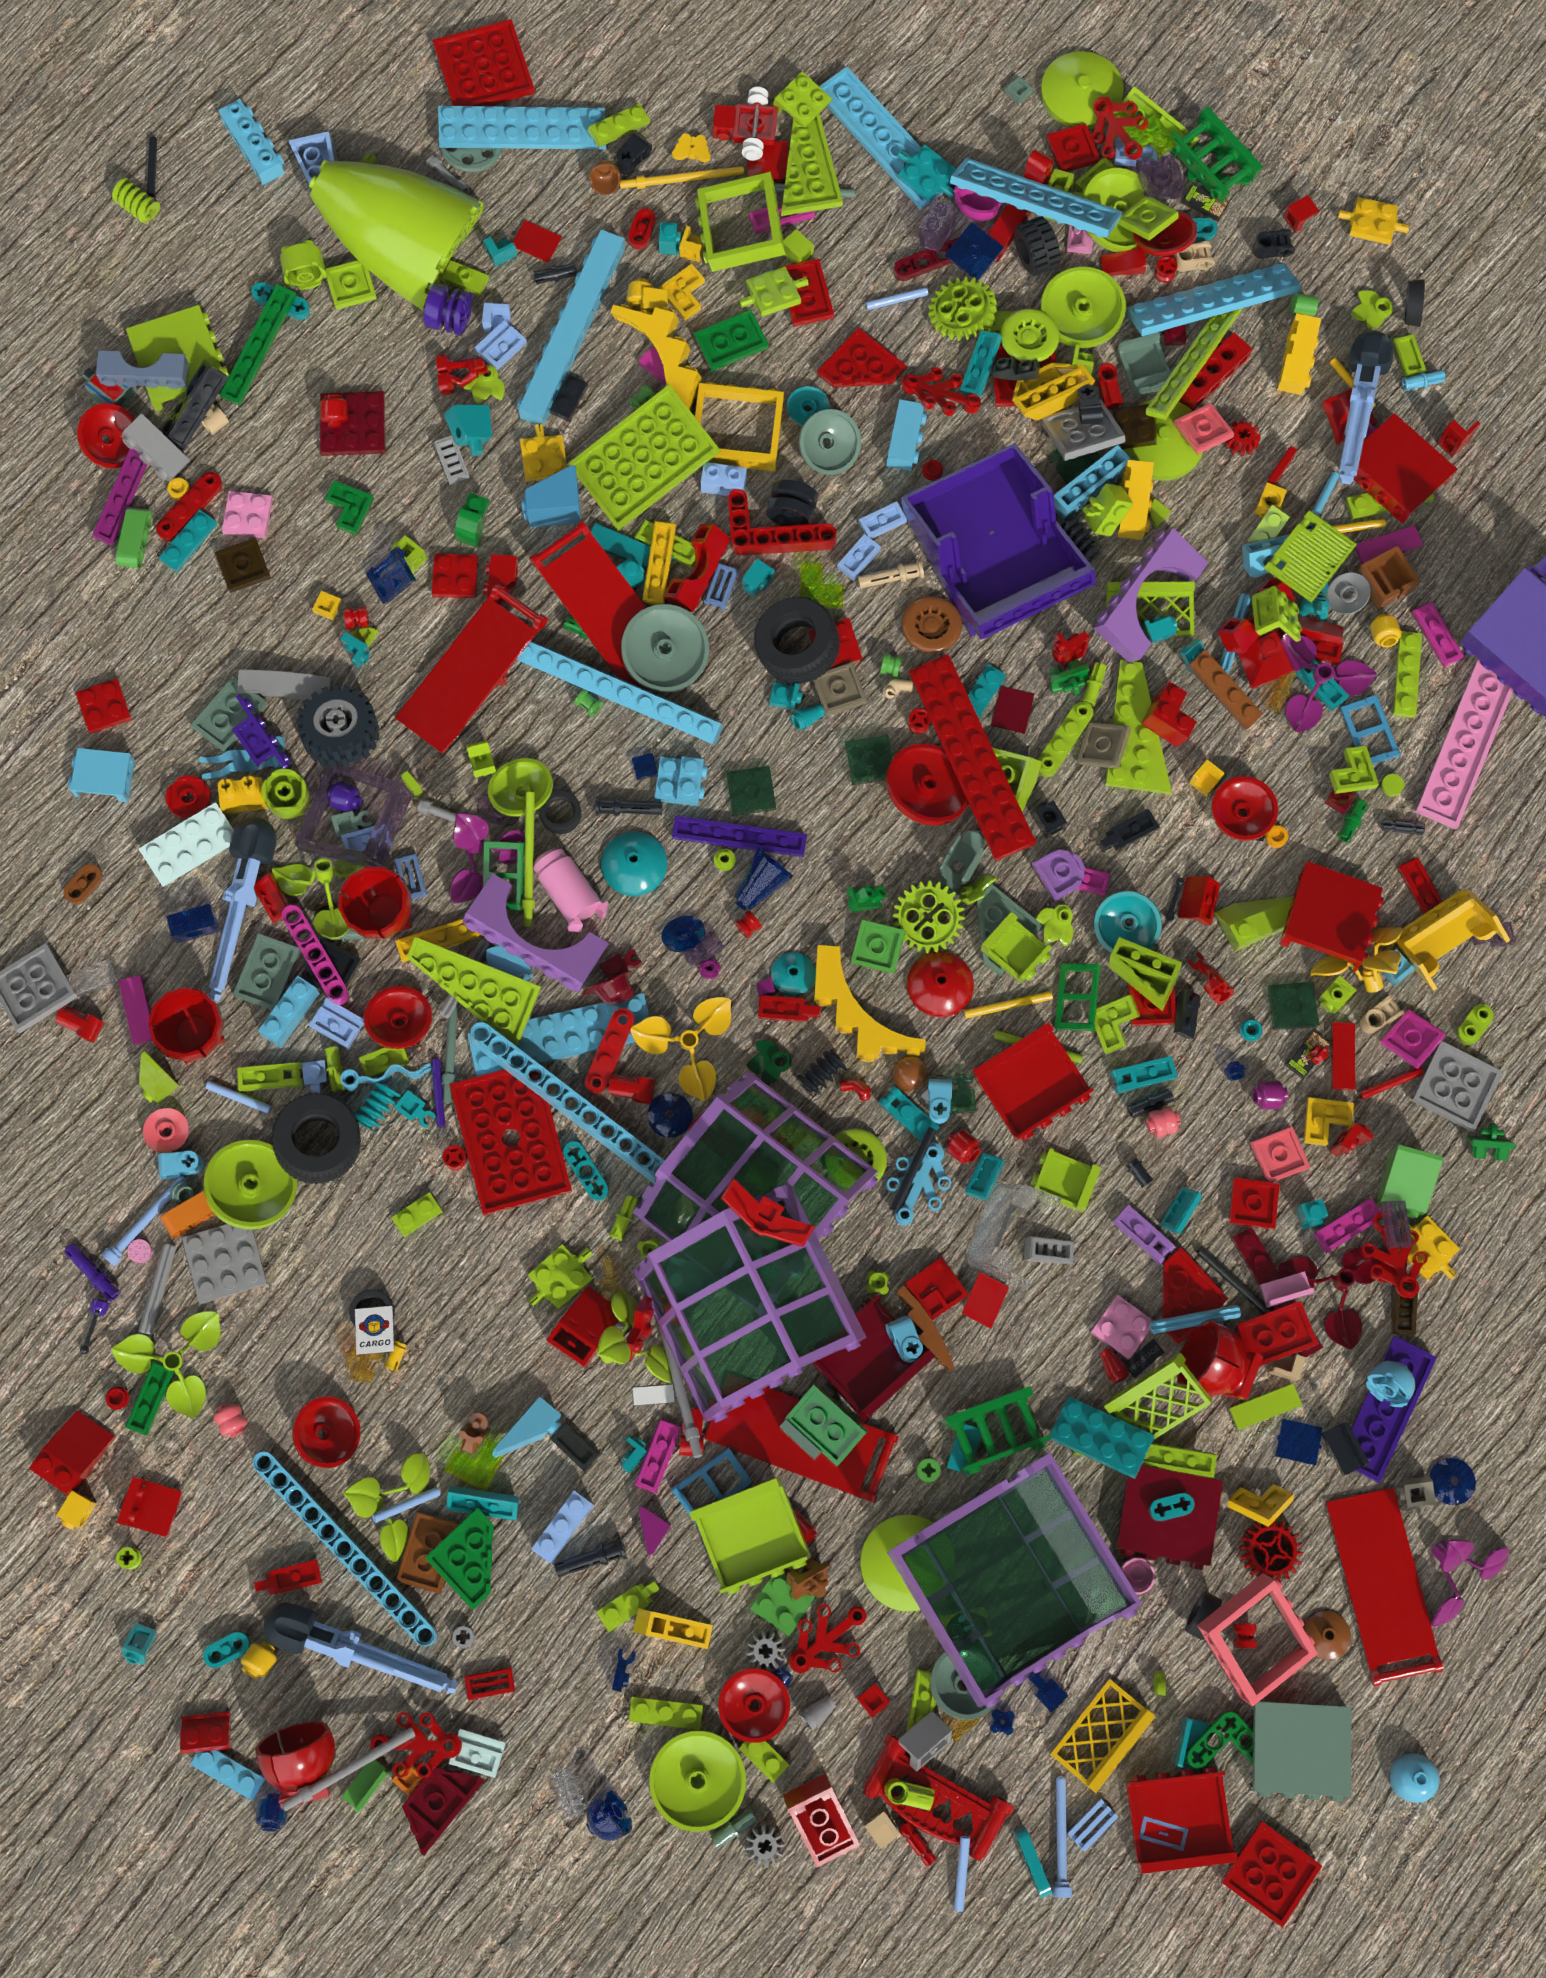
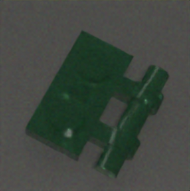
(1073, 467)
(963, 1099)

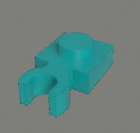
(411, 1107)

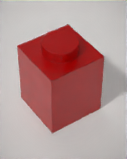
(724, 122)

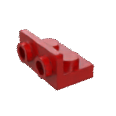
(1070, 650)
(1351, 1137)

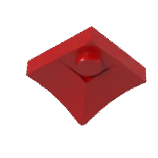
(1337, 413)
(849, 648)
(1266, 660)
(936, 1288)

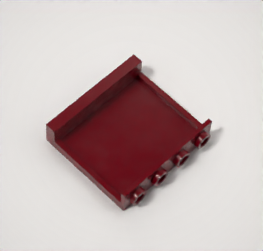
(873, 1370)
(1176, 1539)

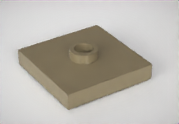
(839, 689)
(1103, 745)

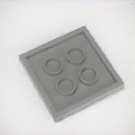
(1077, 439)
(34, 988)
(1457, 1086)
(224, 1262)

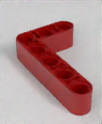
(1037, 169)
(773, 534)

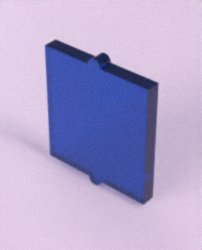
(1298, 1442)

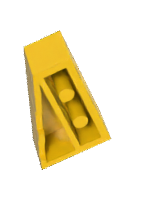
(1298, 354)
(1138, 485)

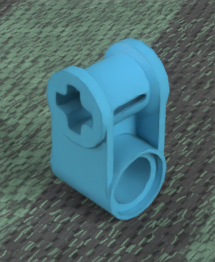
(939, 1096)
(175, 1164)
(903, 1335)

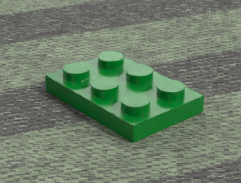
(731, 340)
(826, 1424)

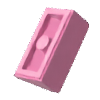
(1079, 241)

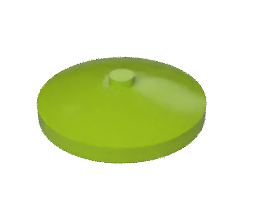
(1075, 83)
(1118, 190)
(1084, 306)
(1172, 454)
(248, 1185)
(878, 1569)
(697, 1781)

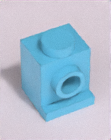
(1404, 970)

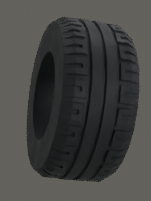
(788, 615)
(316, 1108)

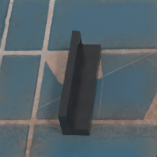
(194, 404)

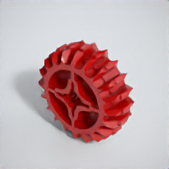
(1267, 1560)

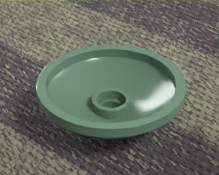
(842, 445)
(949, 1696)

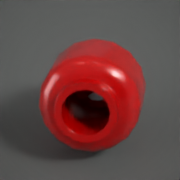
(333, 410)
(963, 1146)

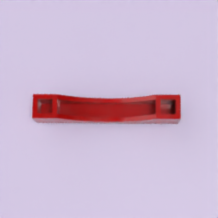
(503, 571)

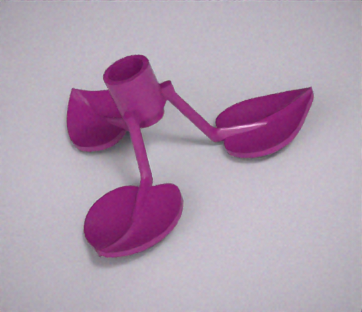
(1352, 676)
(470, 835)
(1450, 1556)

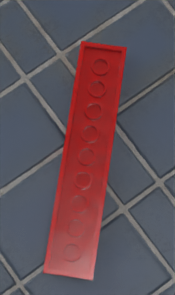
(972, 758)

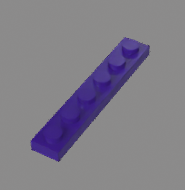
(739, 836)

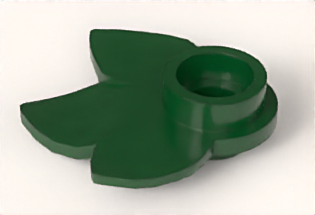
(765, 1061)

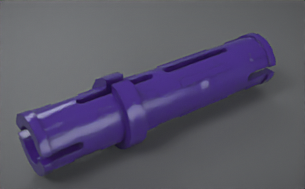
(94, 1274)

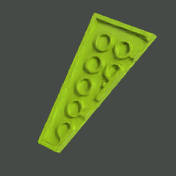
(810, 172)
(1143, 758)
(488, 993)

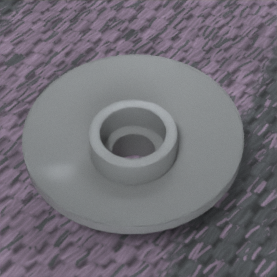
(1343, 586)

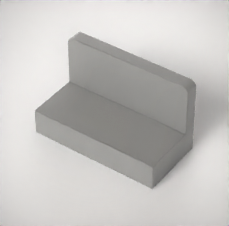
(925, 1740)

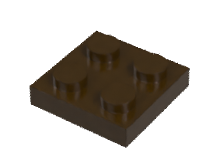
(1138, 427)
(242, 565)

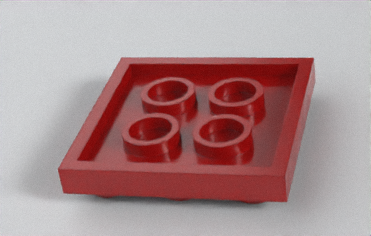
(1271, 1874)

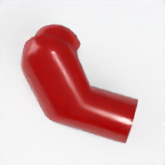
(857, 1086)

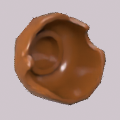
(604, 177)
(909, 1074)

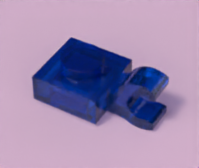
(621, 1678)
(1049, 1692)

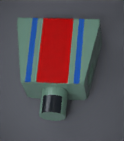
(101, 393)

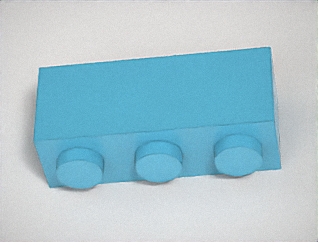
(906, 435)
(289, 1012)

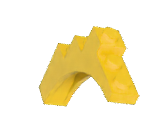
(673, 351)
(850, 1017)

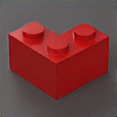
(1166, 718)

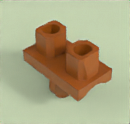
(474, 1432)
(811, 1582)

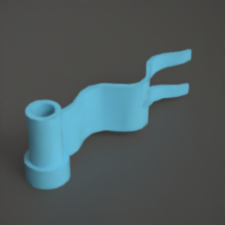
(241, 762)
(351, 1075)

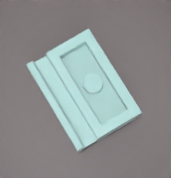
(479, 1753)

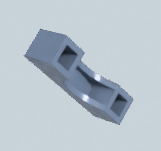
(168, 371)

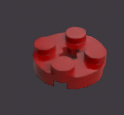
(180, 789)

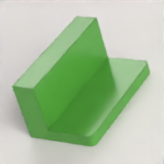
(366, 1785)

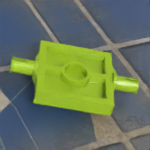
(773, 291)
(560, 1277)

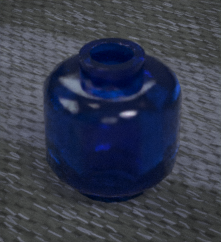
(269, 1813)

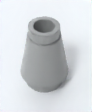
(816, 1714)

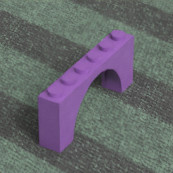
(1120, 621)
(567, 965)

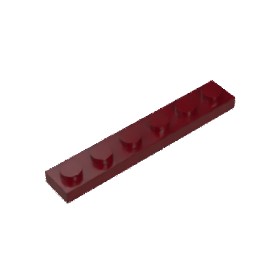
(1263, 1269)

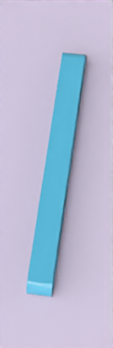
(566, 1093)
(334, 1542)

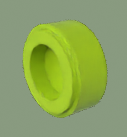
(1392, 785)

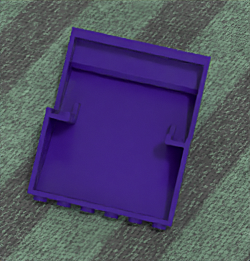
(1015, 569)

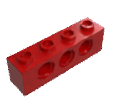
(1232, 347)

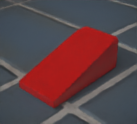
(1124, 262)

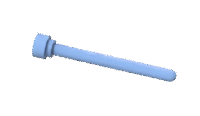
(114, 1253)
(1061, 1887)

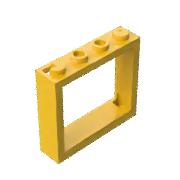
(737, 458)

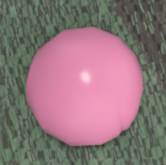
(1139, 1574)

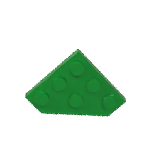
(466, 1558)

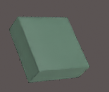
(1018, 90)

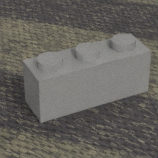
(154, 448)

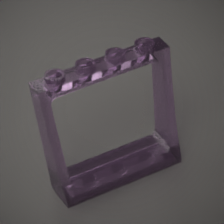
(385, 827)

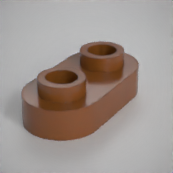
(81, 883)

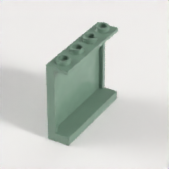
(1301, 1750)

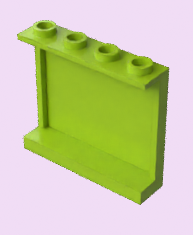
(176, 334)
(751, 1535)

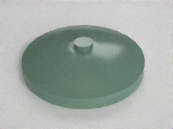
(664, 648)

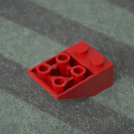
(582, 1327)

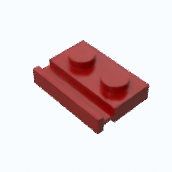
(205, 1732)

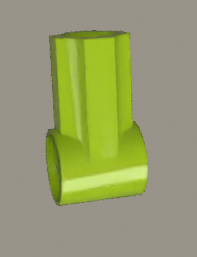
(911, 1794)

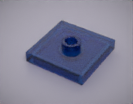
(974, 251)

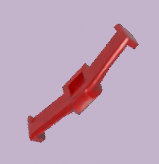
(765, 1216)

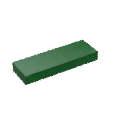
(150, 1399)

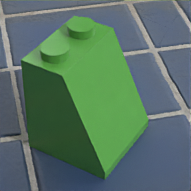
(1409, 1177)

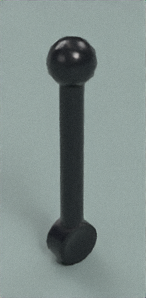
(1170, 916)

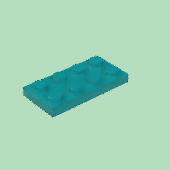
(1101, 1437)

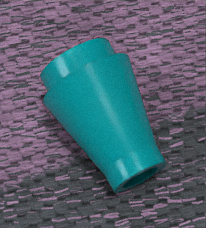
(807, 716)

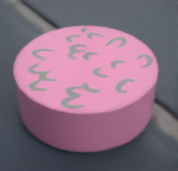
(139, 1251)

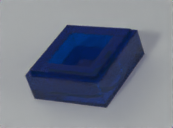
(644, 766)

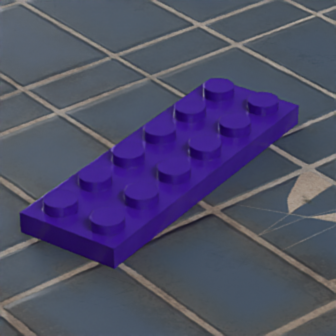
(1381, 1425)

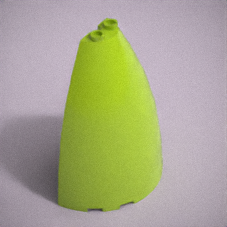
(395, 221)

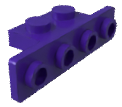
(255, 738)

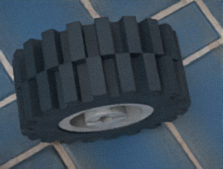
(343, 742)

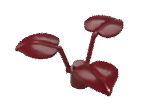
(1346, 1326)

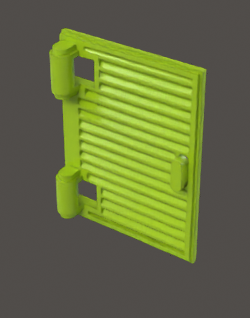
(1310, 556)

